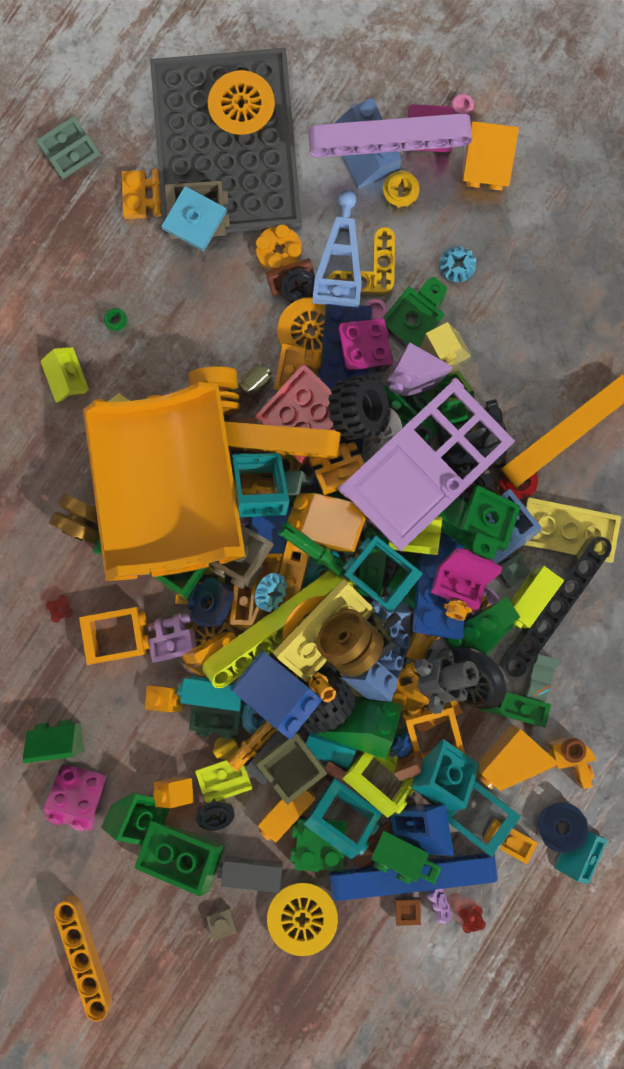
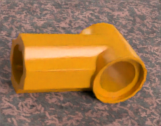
(420, 646)

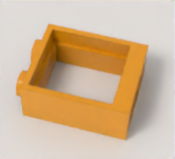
(90, 638)
(422, 714)

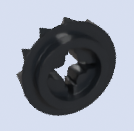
(288, 283)
(212, 821)

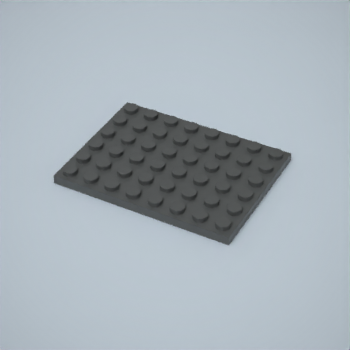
(192, 148)

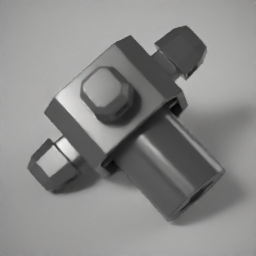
(444, 680)

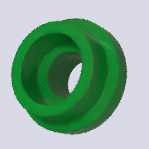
(113, 313)

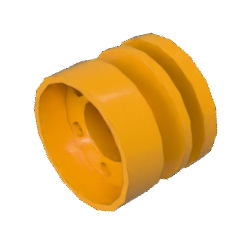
(227, 381)

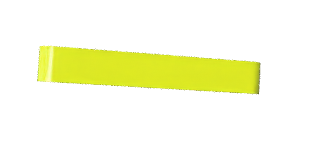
(265, 635)

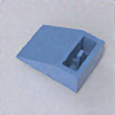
(524, 529)
(382, 677)

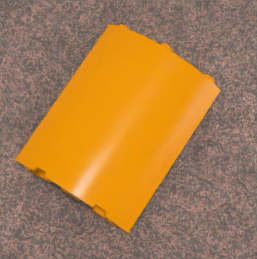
(163, 483)

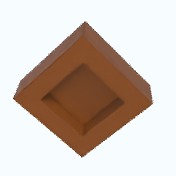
(409, 766)
(407, 911)

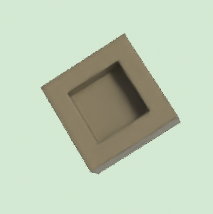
(221, 923)

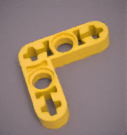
(373, 277)

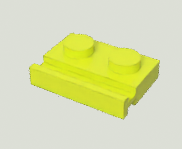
(222, 781)

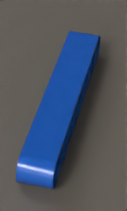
(371, 882)

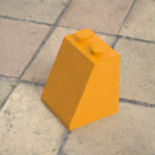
(489, 155)
(513, 760)

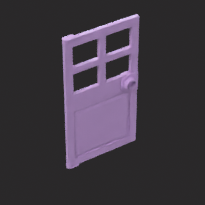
(409, 482)

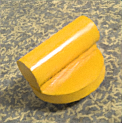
(225, 747)

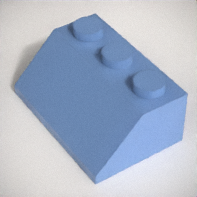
(374, 166)

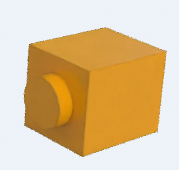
(173, 792)

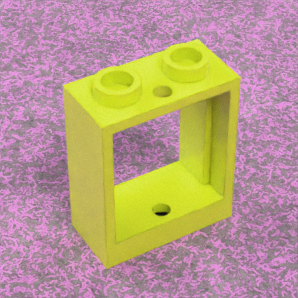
(534, 595)
(370, 792)

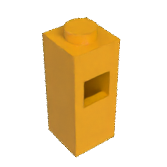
(283, 816)

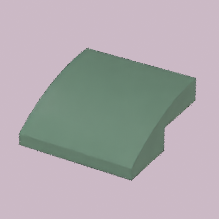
(68, 147)

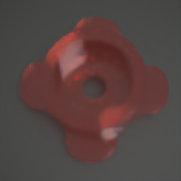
(66, 610)
(477, 924)

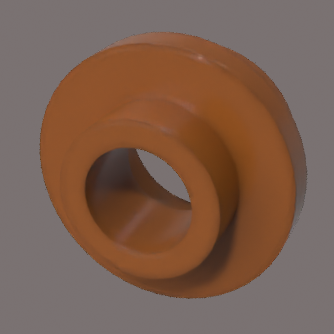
(580, 753)

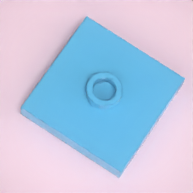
(194, 218)

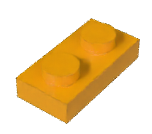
(206, 649)
(516, 844)

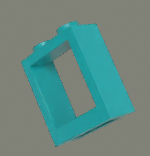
(260, 504)
(402, 588)
(201, 692)
(502, 833)
(332, 835)

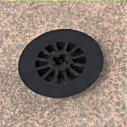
(489, 690)

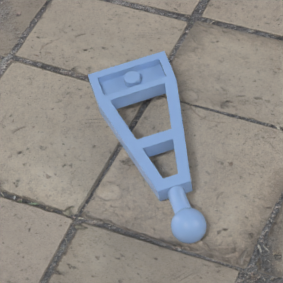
(339, 291)

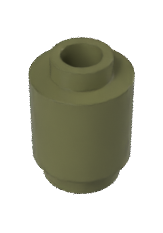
(255, 379)

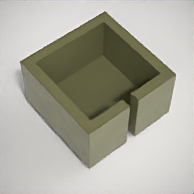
(293, 766)

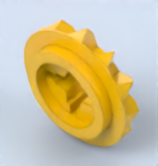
(410, 185)

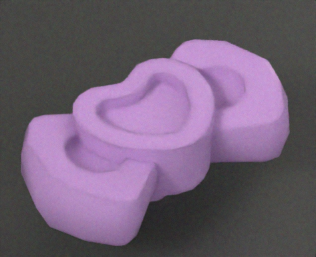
(440, 905)

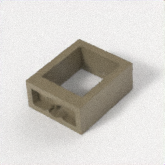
(207, 189)

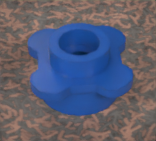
(400, 746)

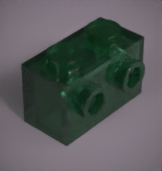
(215, 720)

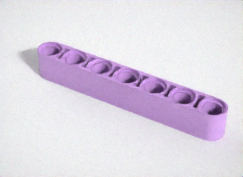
(390, 135)

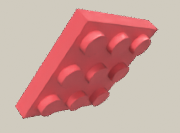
(300, 404)

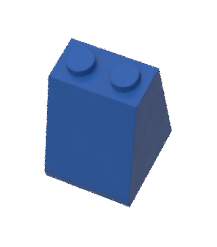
(276, 694)

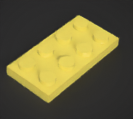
(568, 527)
(300, 647)

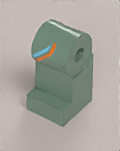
(540, 677)

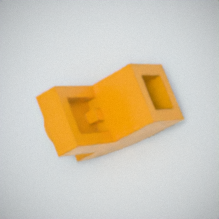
(582, 771)

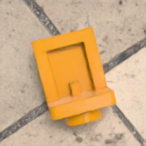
(162, 699)

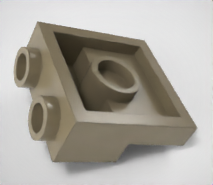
(248, 568)

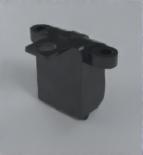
(478, 436)

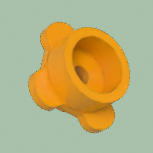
(457, 609)

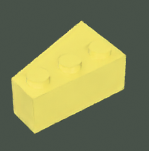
(446, 344)

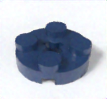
(220, 606)
(550, 832)

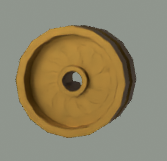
(79, 519)
(349, 642)

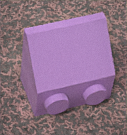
(416, 372)

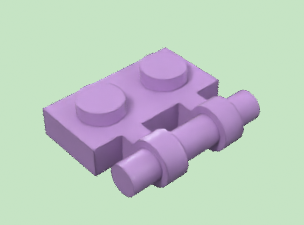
(172, 645)

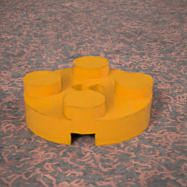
(279, 236)

